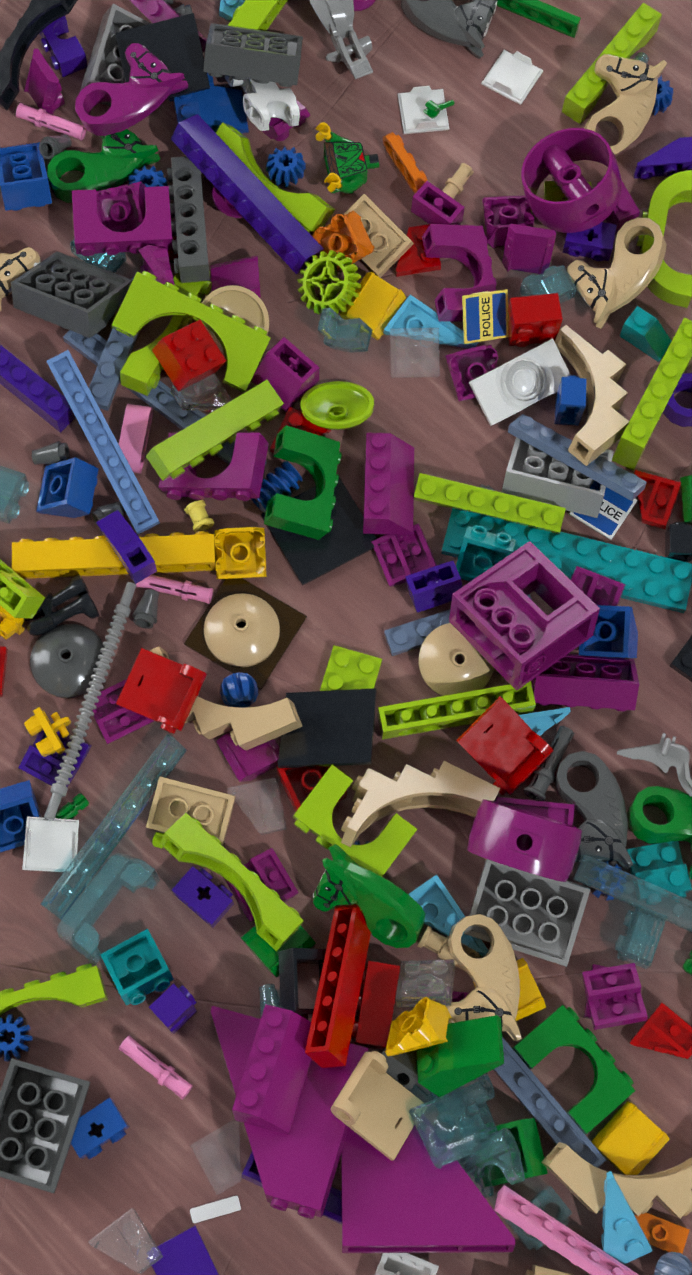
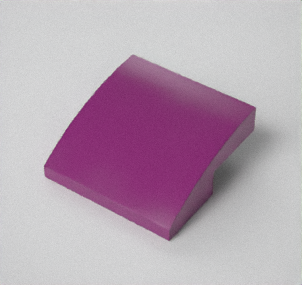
(403, 555)
(598, 587)
(113, 719)
(271, 874)
(614, 996)

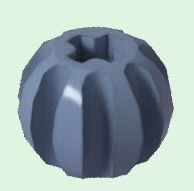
(673, 1264)

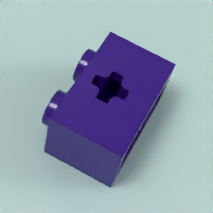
(591, 243)
(433, 586)
(209, 910)

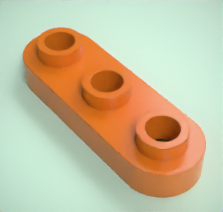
(404, 161)

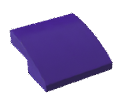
(46, 767)
(185, 1256)

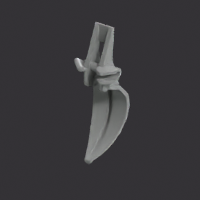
(338, 20)
(665, 755)

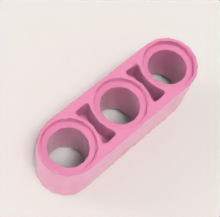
(135, 434)

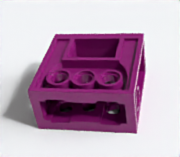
(510, 627)

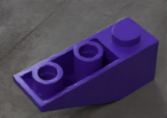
(667, 161)
(127, 546)

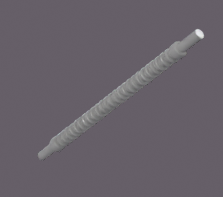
(59, 788)

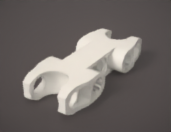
(267, 101)

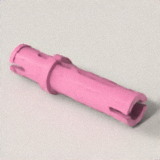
(42, 118)
(185, 590)
(149, 1062)

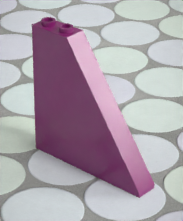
(301, 1165)
(413, 1204)

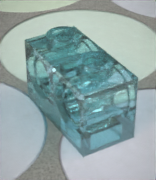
(541, 1200)

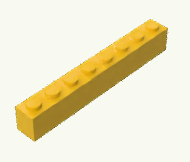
(97, 558)

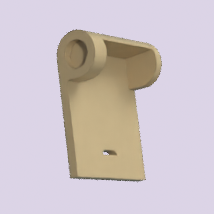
(374, 1103)

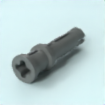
(545, 772)

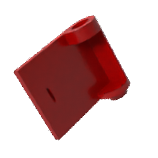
(161, 690)
(504, 746)

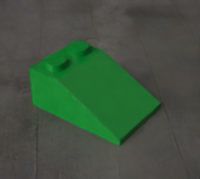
(470, 1052)

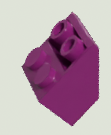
(288, 372)

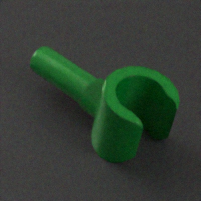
(433, 109)

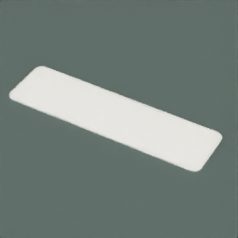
(215, 1209)

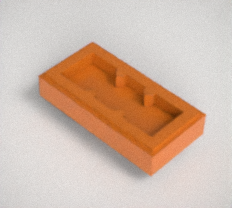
(663, 1233)

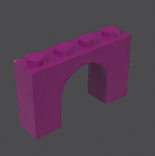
(94, 238)
(469, 247)
(239, 480)

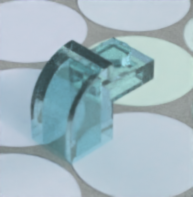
(342, 334)

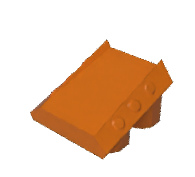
(346, 236)

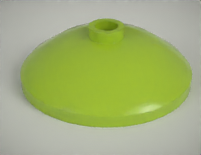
(337, 405)

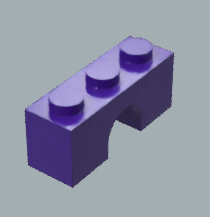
(65, 53)
(174, 1007)

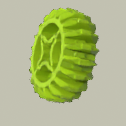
(329, 264)

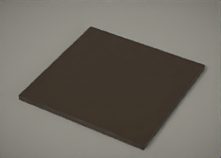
(289, 621)

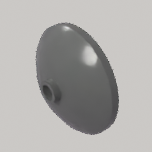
(65, 676)

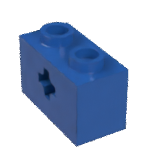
(570, 400)
(103, 1114)

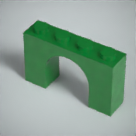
(321, 459)
(608, 1086)

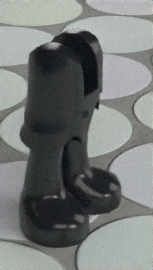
(53, 616)

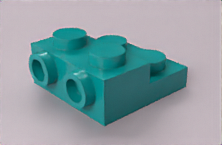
(482, 551)
(661, 866)
(137, 968)

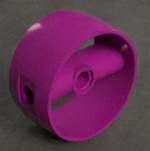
(556, 157)
(524, 840)

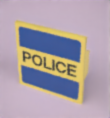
(485, 316)

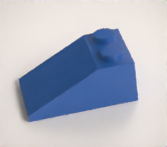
(214, 107)
(23, 177)

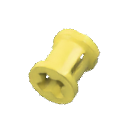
(199, 516)

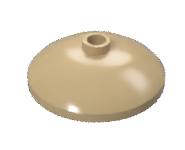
(241, 303)
(241, 645)
(442, 671)

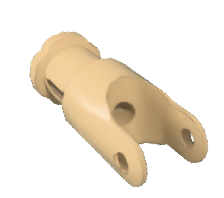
(439, 945)

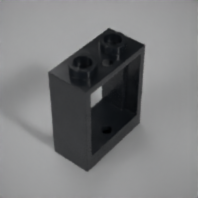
(288, 976)

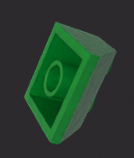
(530, 1148)

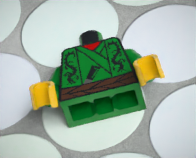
(344, 161)

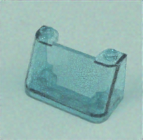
(117, 872)

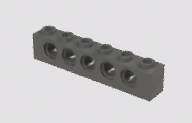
(190, 221)

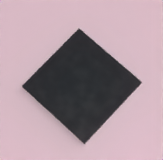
(175, 44)
(344, 542)
(333, 731)

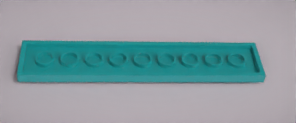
(647, 576)

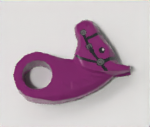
(131, 101)

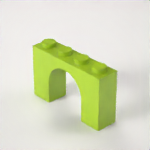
(316, 817)

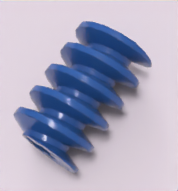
(278, 483)

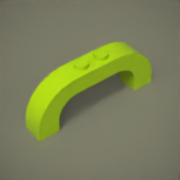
(668, 284)

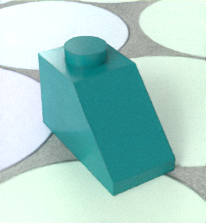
(646, 334)

